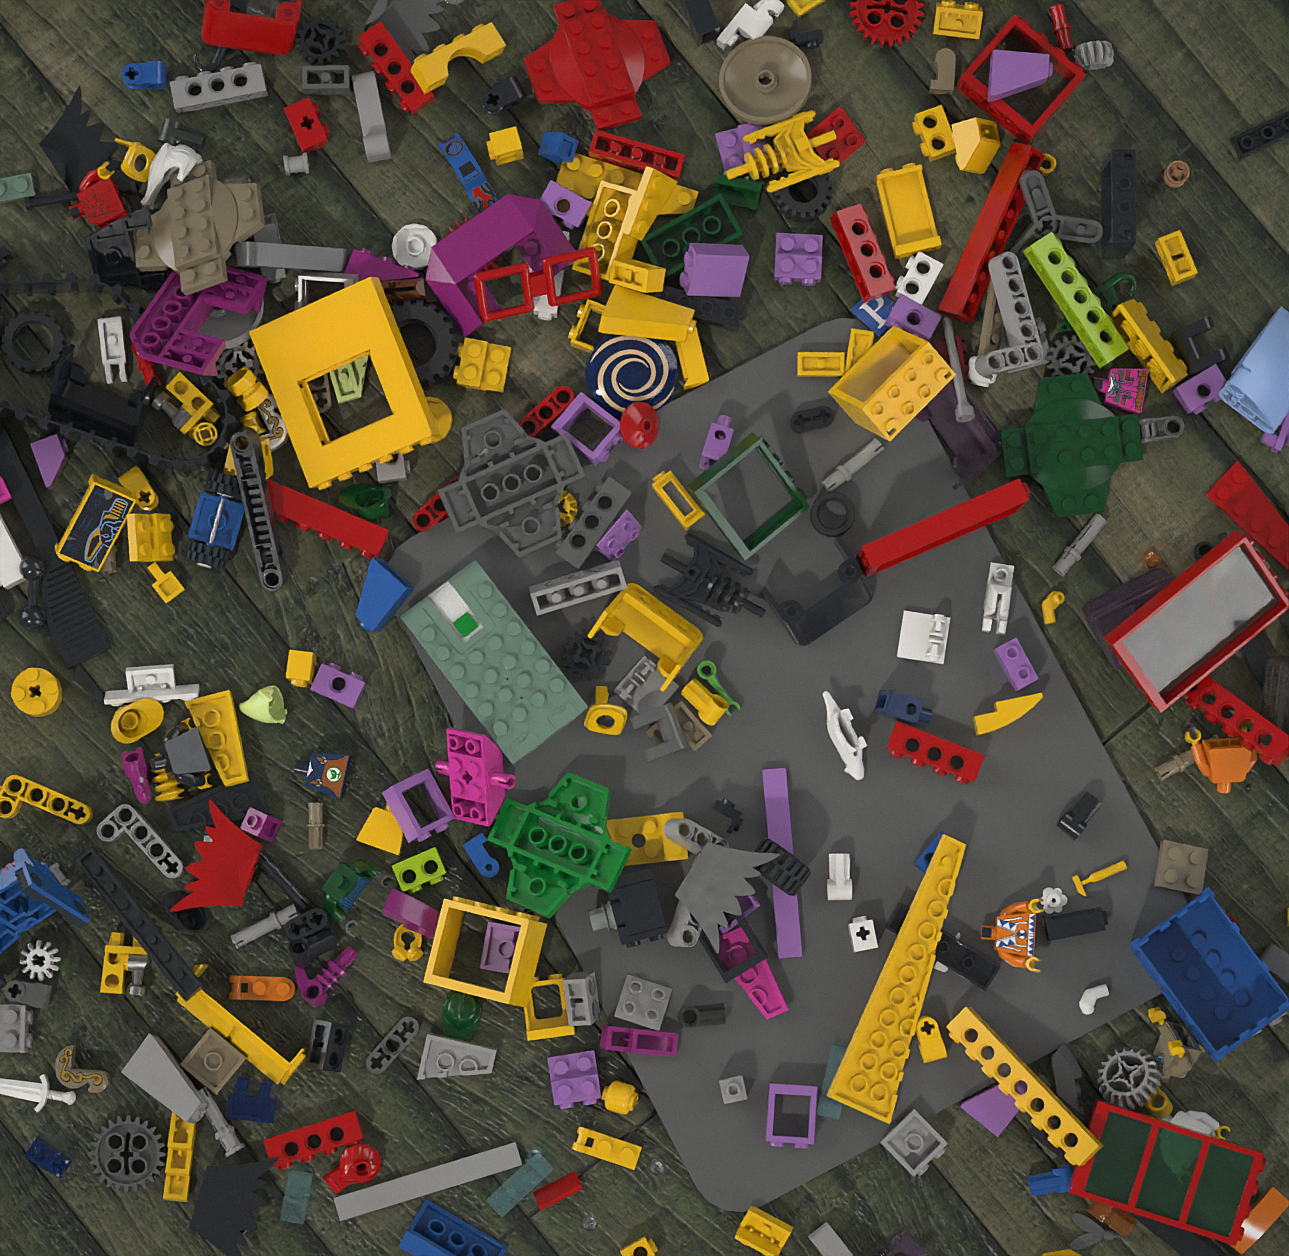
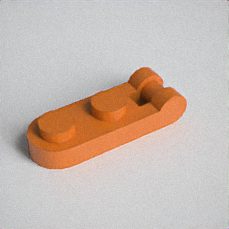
(262, 988)

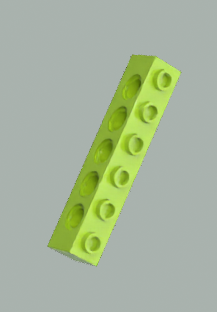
(1076, 312)

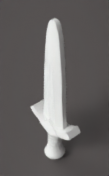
(35, 1091)

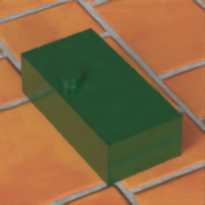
(706, 224)

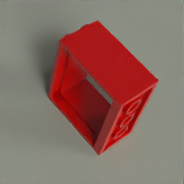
(998, 109)

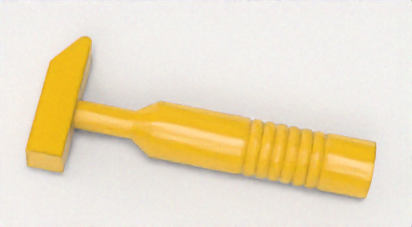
(1099, 875)

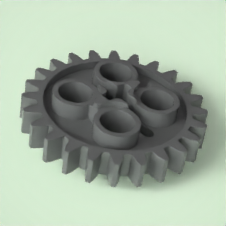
(106, 1152)

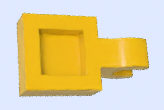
(166, 584)

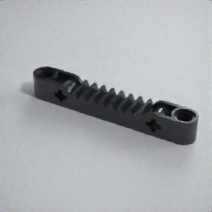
(258, 509)

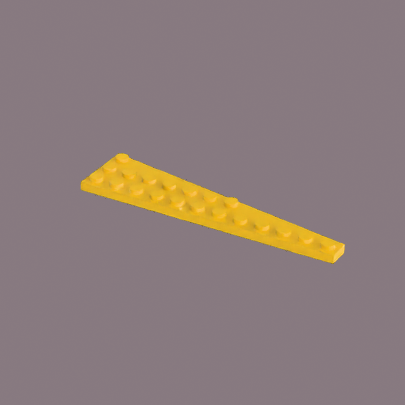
(882, 1039)

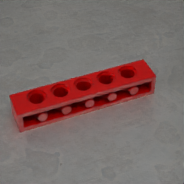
(1274, 753)

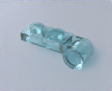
(827, 1106)

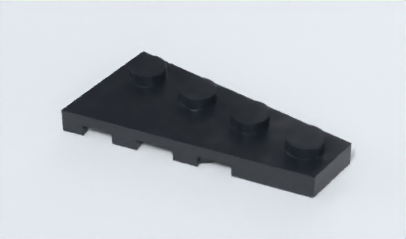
(231, 800)

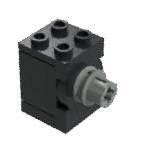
(632, 910)

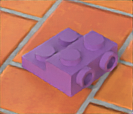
(733, 147)
(798, 258)
(499, 947)
(574, 1079)

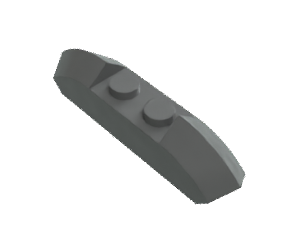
(1064, 1071)

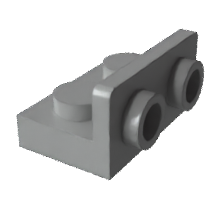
(15, 1028)

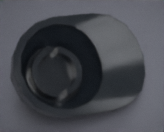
(186, 921)

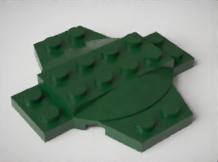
(1071, 445)

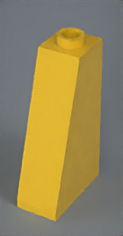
(645, 316)

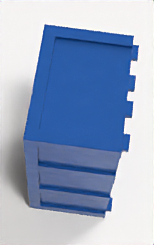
(1210, 976)

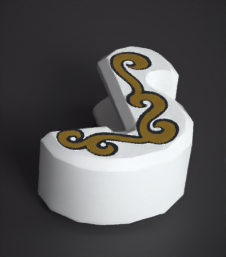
(278, 432)

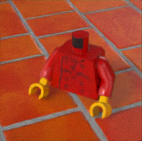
(99, 198)

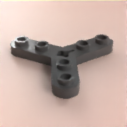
(1040, 209)

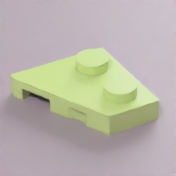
(349, 380)

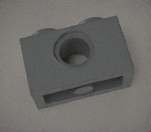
(326, 80)

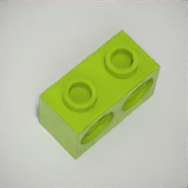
(417, 864)

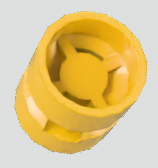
(243, 385)

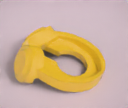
(399, 951)

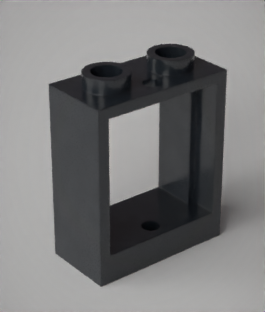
(726, 974)

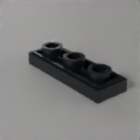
(1255, 140)

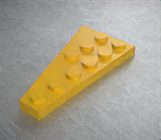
(586, 173)

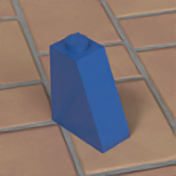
(381, 595)

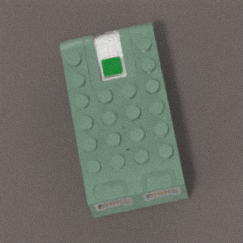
(494, 662)

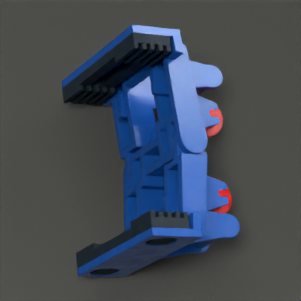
(45, 894)

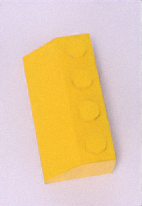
(606, 227)

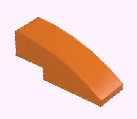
(1262, 1216)

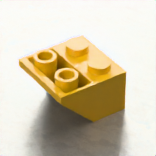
(975, 144)

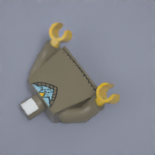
(1176, 1047)

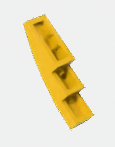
(179, 1159)

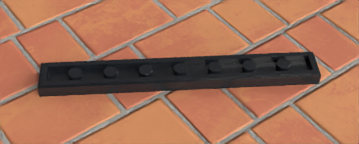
(139, 923)

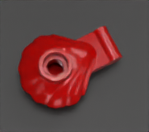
(357, 1165)

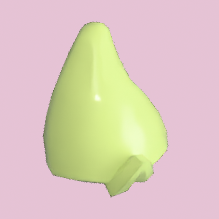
(265, 706)

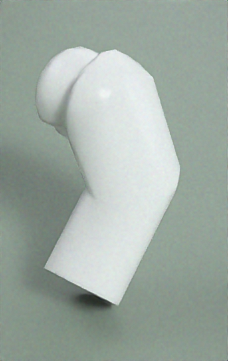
(1090, 996)

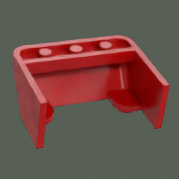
(249, 31)

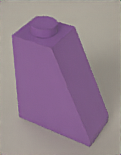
(1016, 72)
(993, 1107)

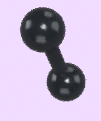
(32, 569)

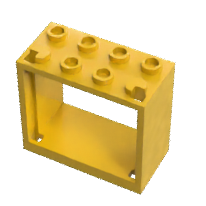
(892, 382)
(523, 962)

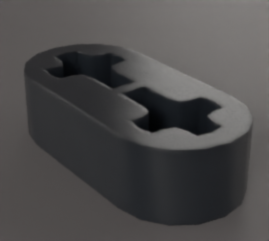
(810, 414)

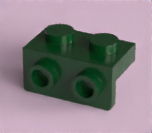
(738, 191)

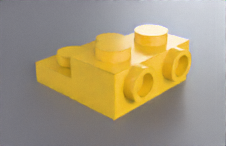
(482, 365)
(150, 537)

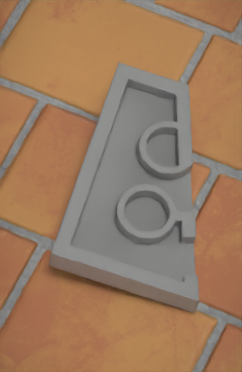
(453, 1057)

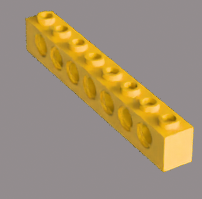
(1087, 1143)

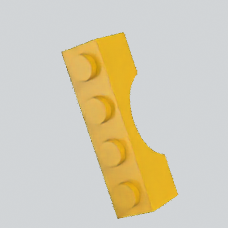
(481, 44)

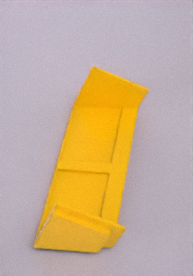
(241, 1037)

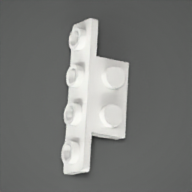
(151, 682)

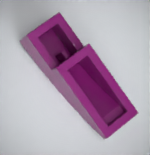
(411, 913)
(639, 1041)

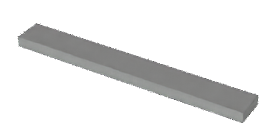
(427, 1181)

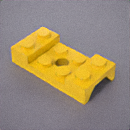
(657, 846)

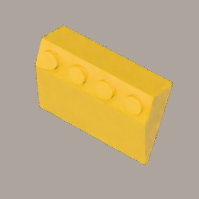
(1148, 345)

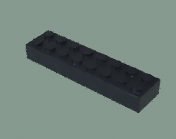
(954, 953)

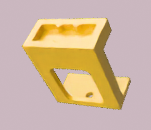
(551, 1026)

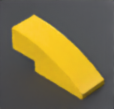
(1005, 713)

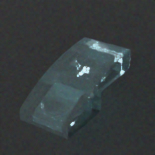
(296, 1196)

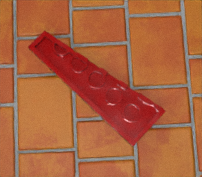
(1252, 511)

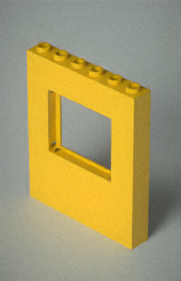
(327, 338)

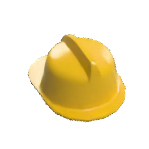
(136, 720)

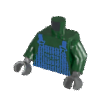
(346, 886)

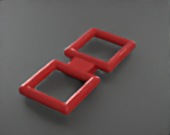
(538, 284)

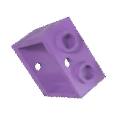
(573, 413)
(404, 814)
(791, 1089)

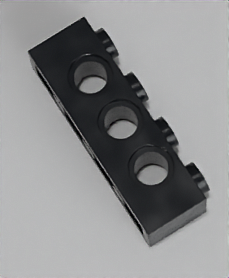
(707, 309)

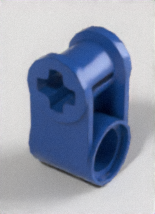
(148, 75)

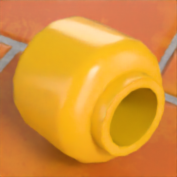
(620, 1097)

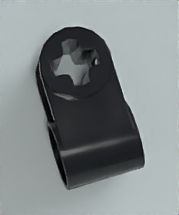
(506, 94)

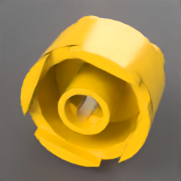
(33, 679)

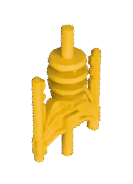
(790, 150)

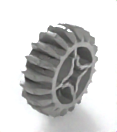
(1115, 1077)

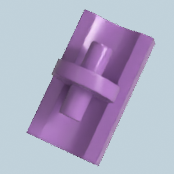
(1277, 439)

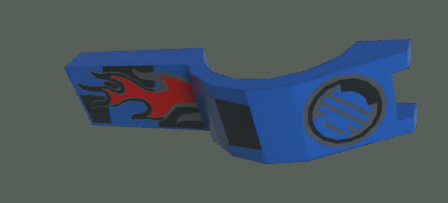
(468, 173)

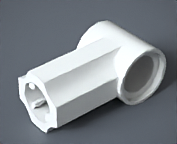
(839, 882)

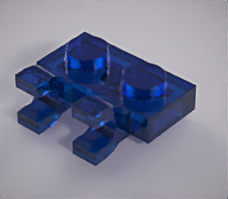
(251, 1107)

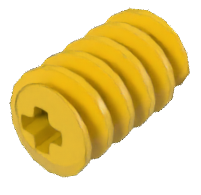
(167, 787)

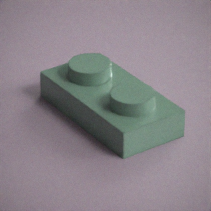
(17, 188)

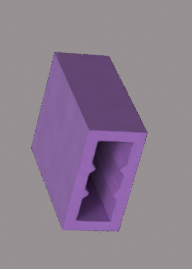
(714, 270)

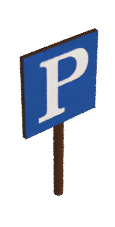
(874, 314)

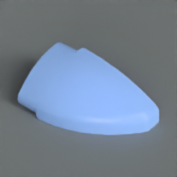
(1262, 377)

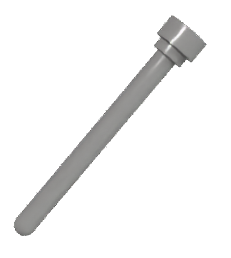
(964, 411)

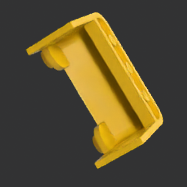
(653, 627)

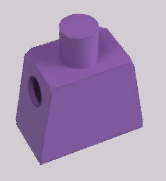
(717, 442)

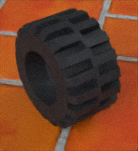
(808, 210)
(785, 870)

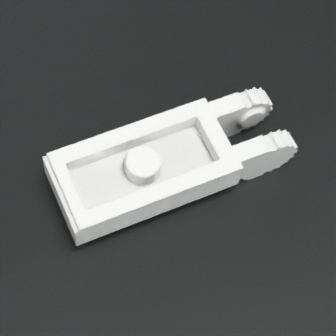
(113, 347)

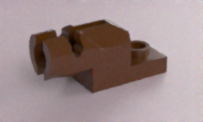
(409, 289)

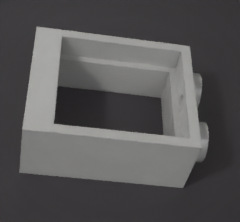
(302, 283)

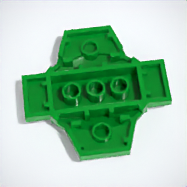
(559, 845)

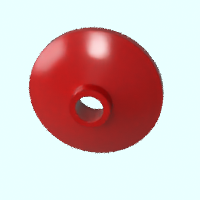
(632, 425)

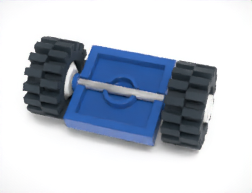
(215, 522)

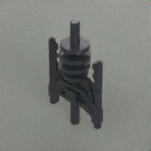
(702, 580)

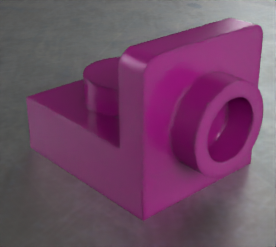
(261, 824)

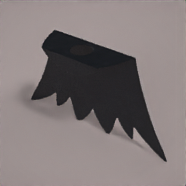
(76, 149)
(224, 1204)

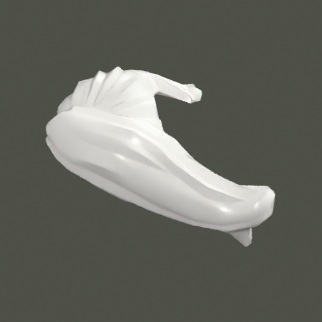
(167, 162)

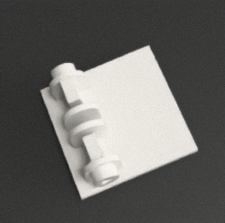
(923, 637)

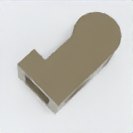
(945, 66)

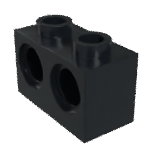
(327, 1046)

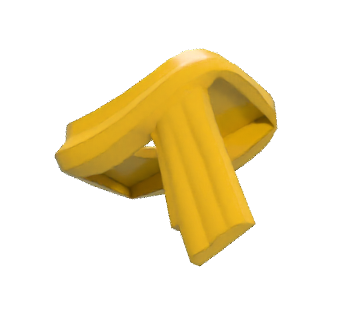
(128, 163)
(601, 708)

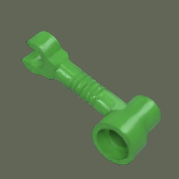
(714, 682)

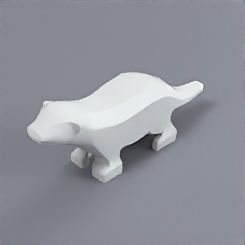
(844, 737)

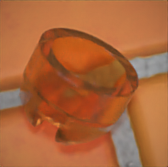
(1150, 559)

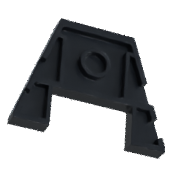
(113, 252)

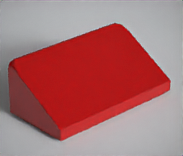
(557, 1190)

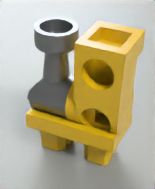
(193, 410)
(121, 959)

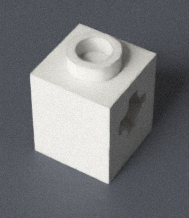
(870, 940)

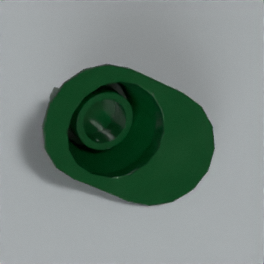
(368, 500)
(461, 1015)

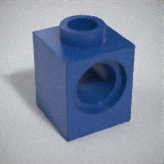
(558, 147)

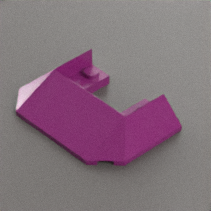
(482, 240)
(172, 320)

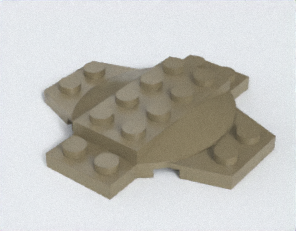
(199, 227)

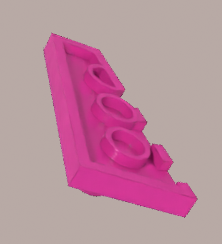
(758, 980)

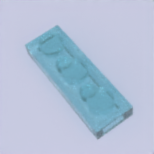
(520, 1184)

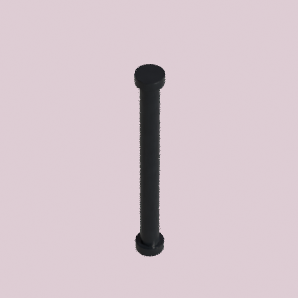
(72, 196)

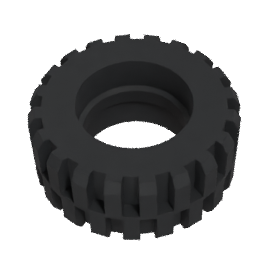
(444, 334)

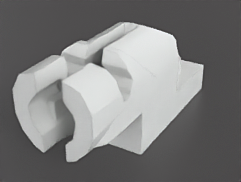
(750, 22)
(997, 597)

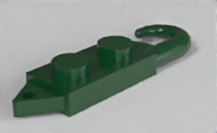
(1106, 294)

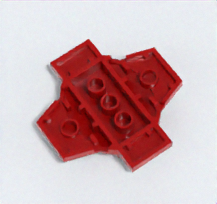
(597, 62)

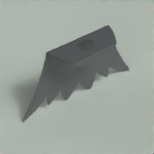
(405, 23)
(715, 881)

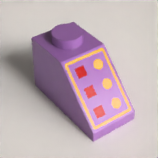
(51, 458)

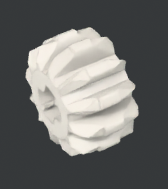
(40, 969)

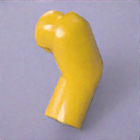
(1049, 604)

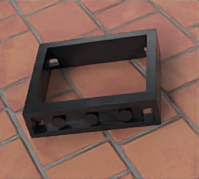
(1118, 203)

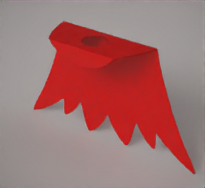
(226, 866)

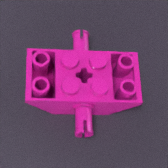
(475, 776)

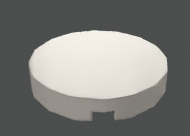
(413, 246)

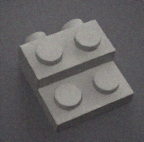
(914, 1143)

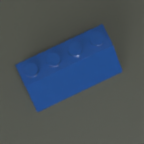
(443, 1234)

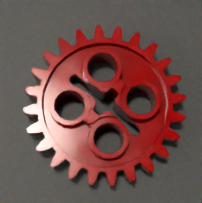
(884, 30)

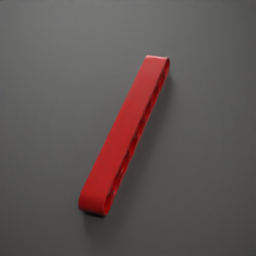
(532, 417)

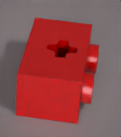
(299, 114)

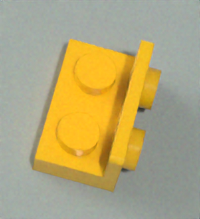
(958, 19)

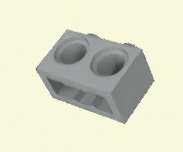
(581, 998)

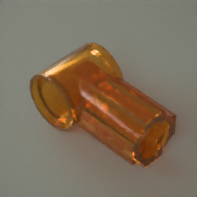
(1113, 1217)

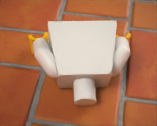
(1198, 1121)

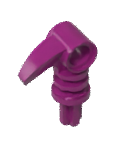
(324, 981)

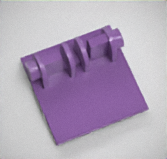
(619, 536)

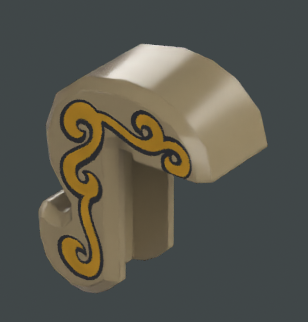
(76, 1078)

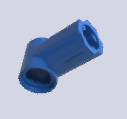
(1052, 1181)

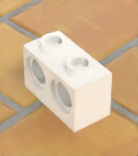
(921, 281)

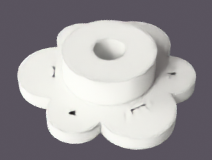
(1060, 900)

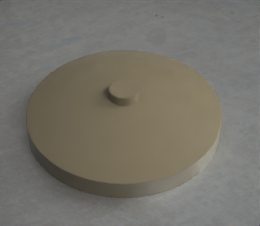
(765, 80)

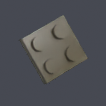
(1181, 867)
(213, 1061)

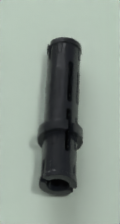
(283, 881)

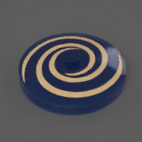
(630, 371)

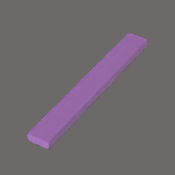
(780, 832)

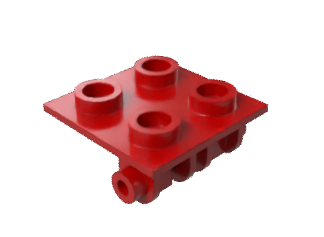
(847, 136)

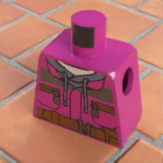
(1123, 389)

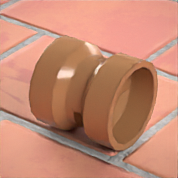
(1178, 170)

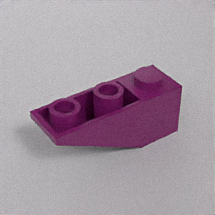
(367, 266)

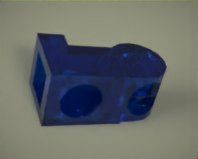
(48, 1157)

